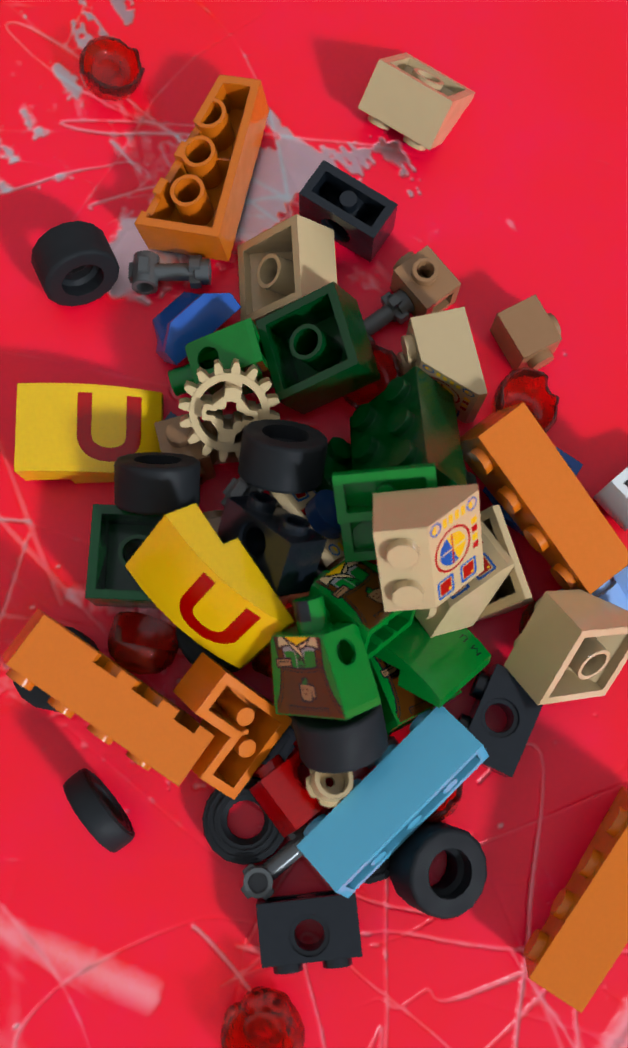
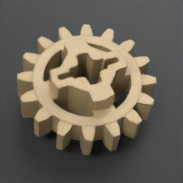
(211, 406)

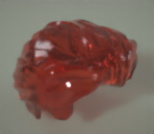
(262, 1021)

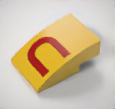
(82, 429)
(208, 587)

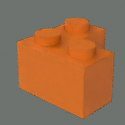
(239, 719)

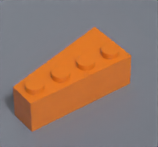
(207, 186)
(544, 498)
(106, 697)
(587, 917)

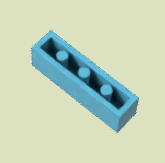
(392, 800)

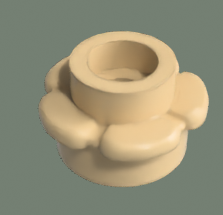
(329, 796)

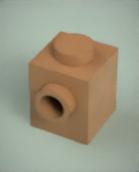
(425, 281)
(527, 334)

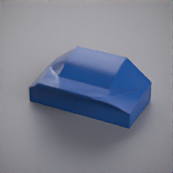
(189, 319)

